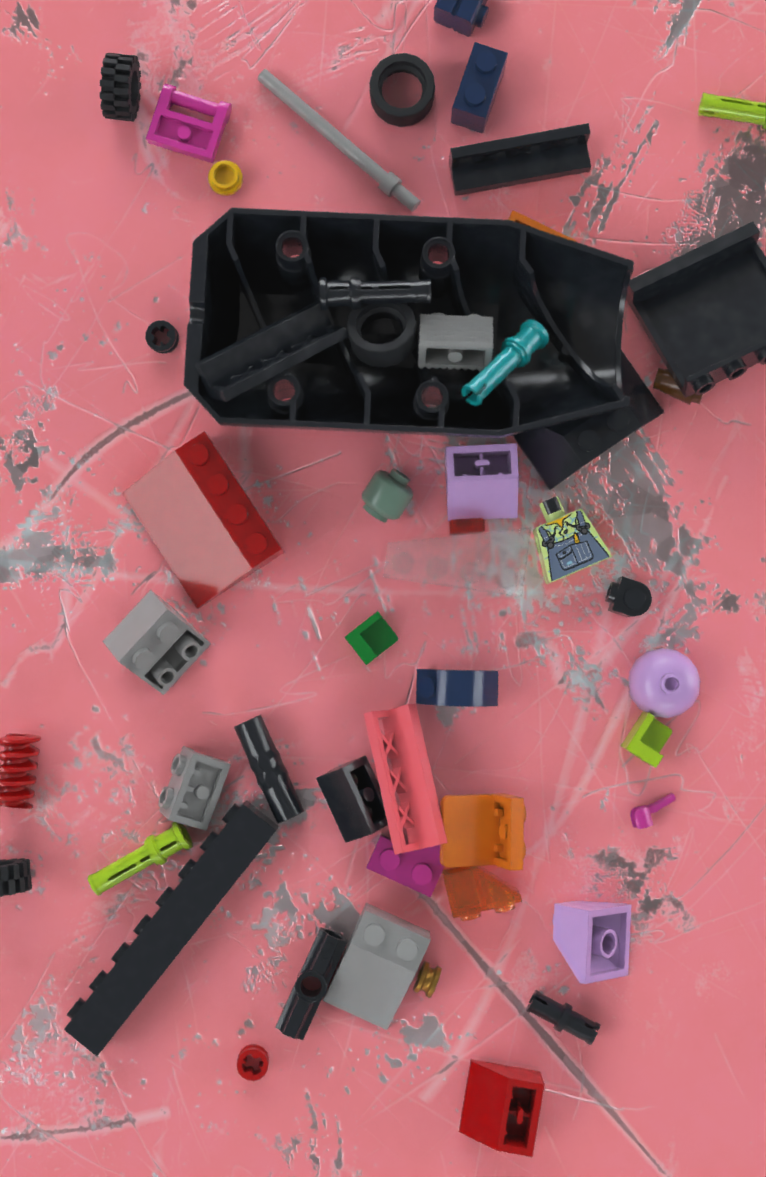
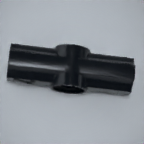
(303, 1002)

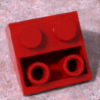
(502, 1106)

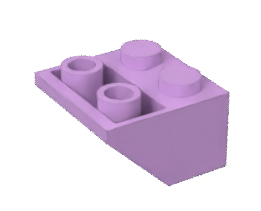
(482, 481)

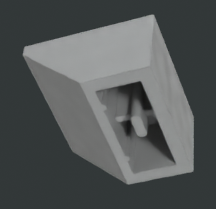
(156, 642)

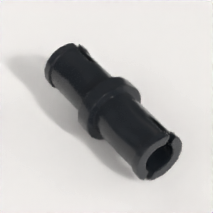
(563, 1017)

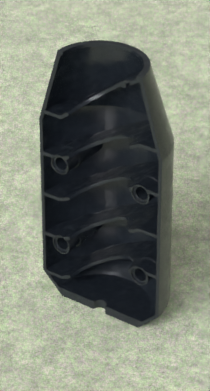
(488, 269)

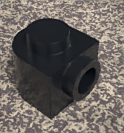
(628, 597)

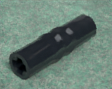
(269, 769)

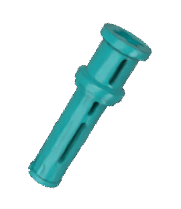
(514, 353)

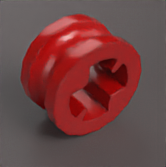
(248, 1072)

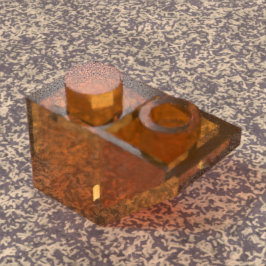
(478, 890)

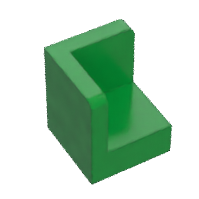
(371, 638)

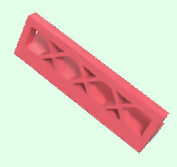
(410, 778)

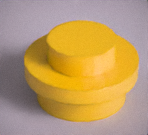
(225, 178)

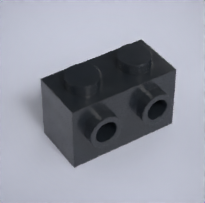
(354, 798)

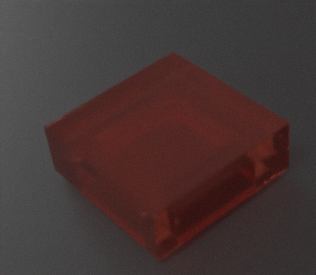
(466, 526)

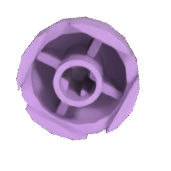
(664, 683)

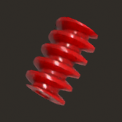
(15, 768)

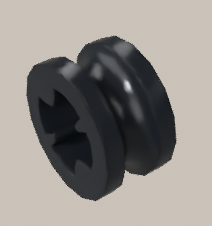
(152, 340)

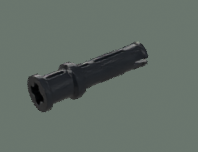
(354, 292)

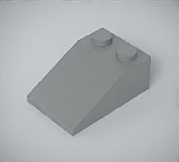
(377, 966)

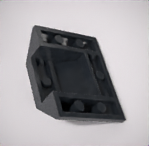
(569, 446)

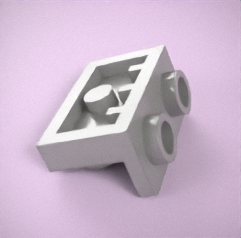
(193, 788)

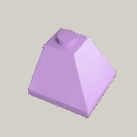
(593, 938)

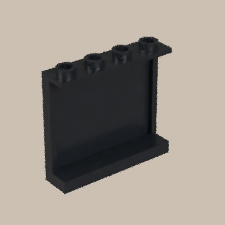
(706, 310)

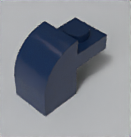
(457, 687)

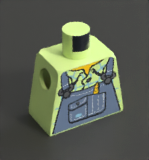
(566, 542)

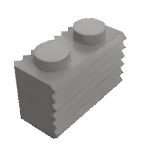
(455, 341)

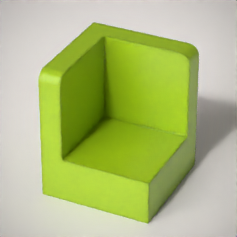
(647, 739)

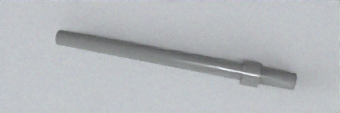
(388, 182)

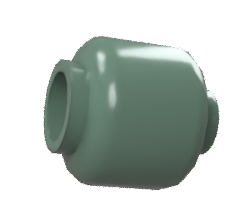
(387, 495)

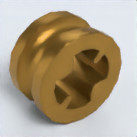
(427, 979)

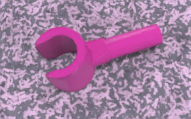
(641, 815)

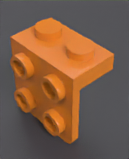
(483, 831)

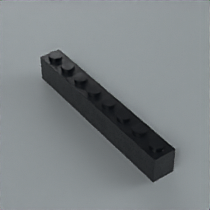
(171, 928)

